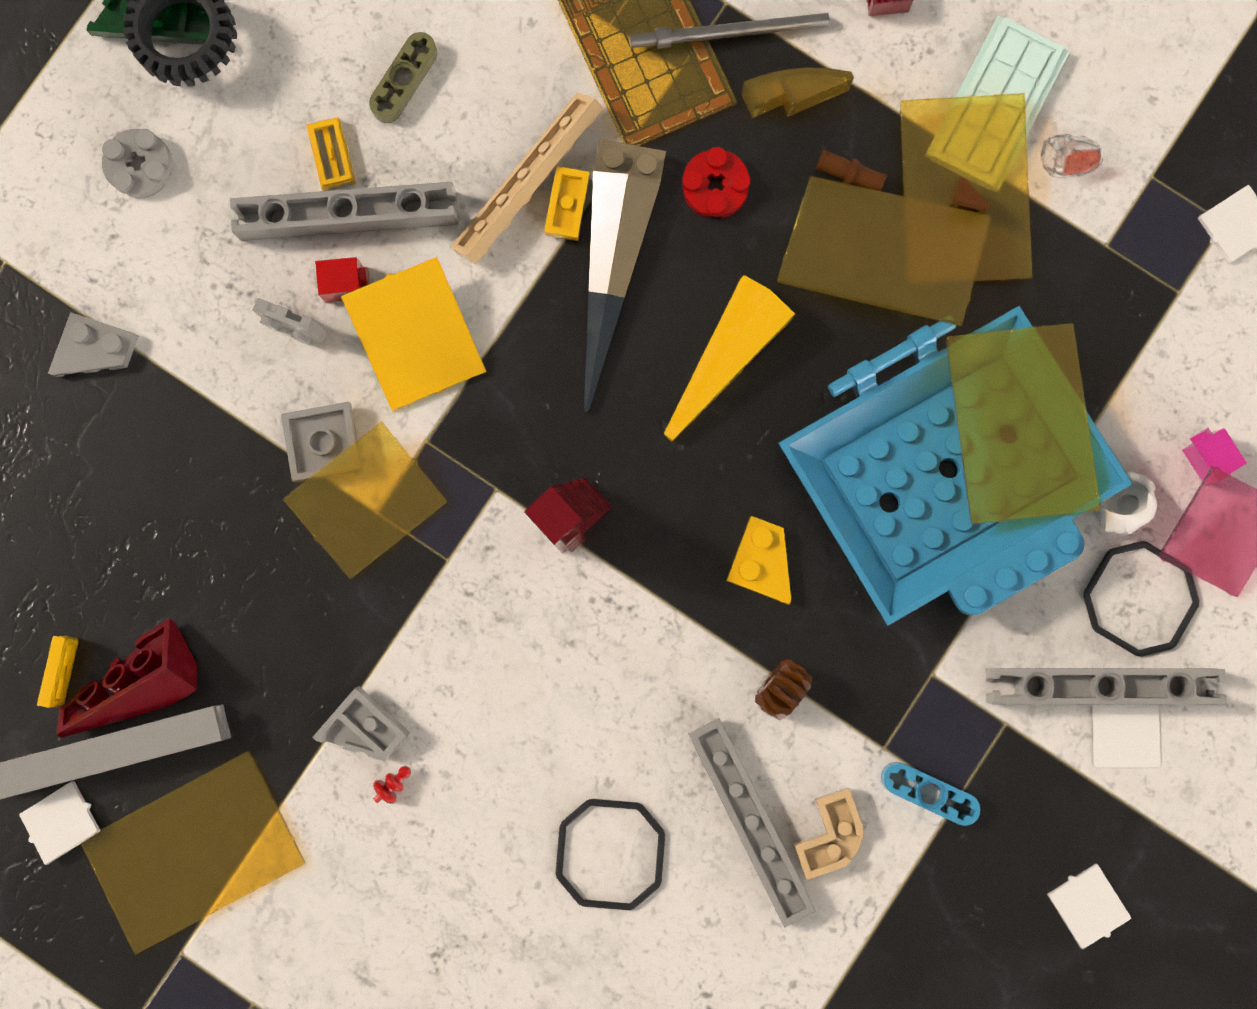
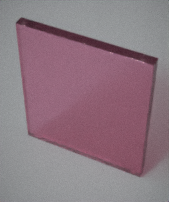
(1217, 533)

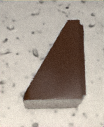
(967, 198)

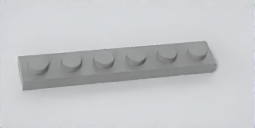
(752, 822)

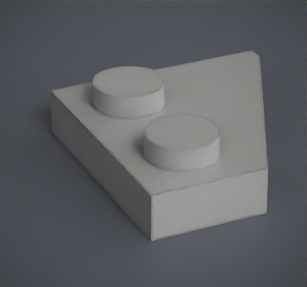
(363, 726)

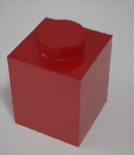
(340, 277)

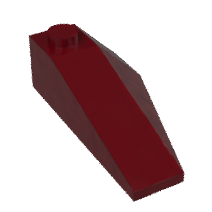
(145, 681)

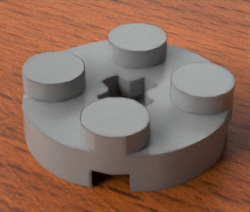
(122, 150)

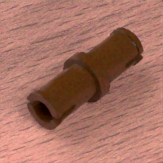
(850, 171)

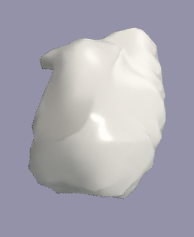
(1130, 507)

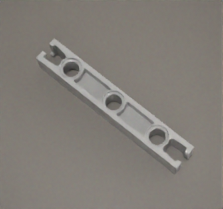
(318, 211)
(1127, 686)
(113, 751)

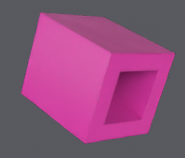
(1213, 450)

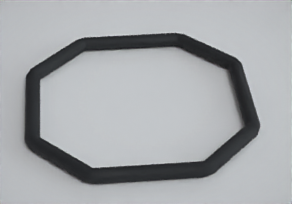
(1093, 619)
(659, 860)

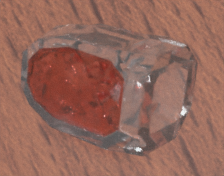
(1070, 155)

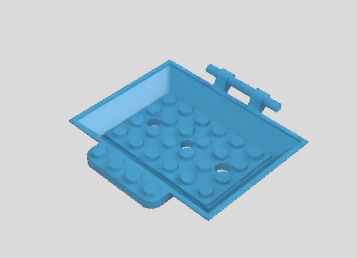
(894, 446)

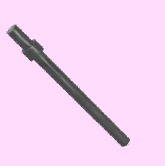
(664, 37)

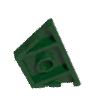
(175, 23)

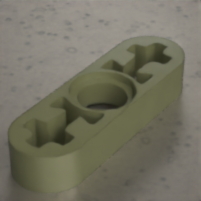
(423, 61)

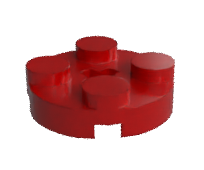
(715, 164)

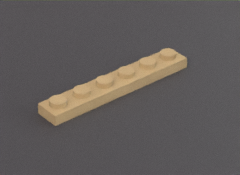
(526, 177)

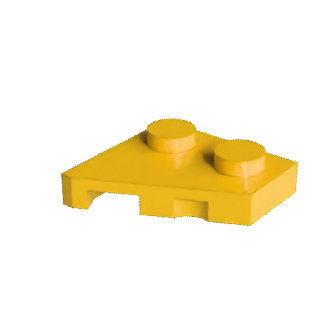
(762, 561)

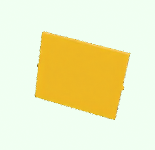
(414, 333)

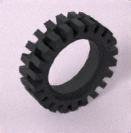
(183, 68)

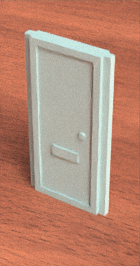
(1015, 63)

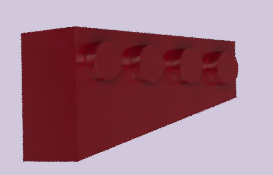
(568, 512)

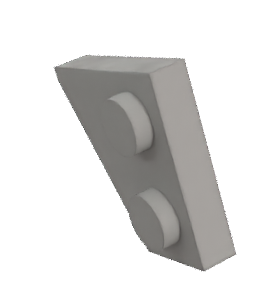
(303, 328)
(91, 346)

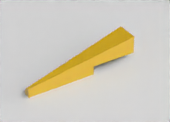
(743, 331)

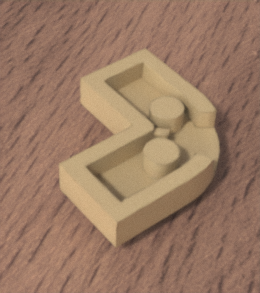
(842, 836)

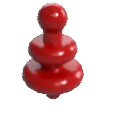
(393, 783)

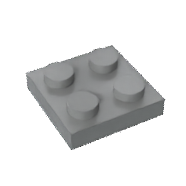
(317, 437)

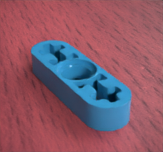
(957, 795)

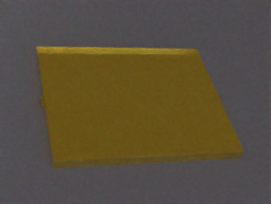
(365, 500)

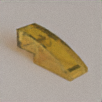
(794, 89)

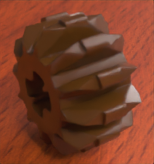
(783, 689)

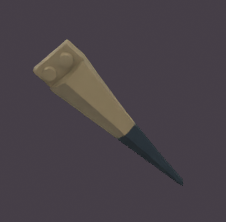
(622, 202)

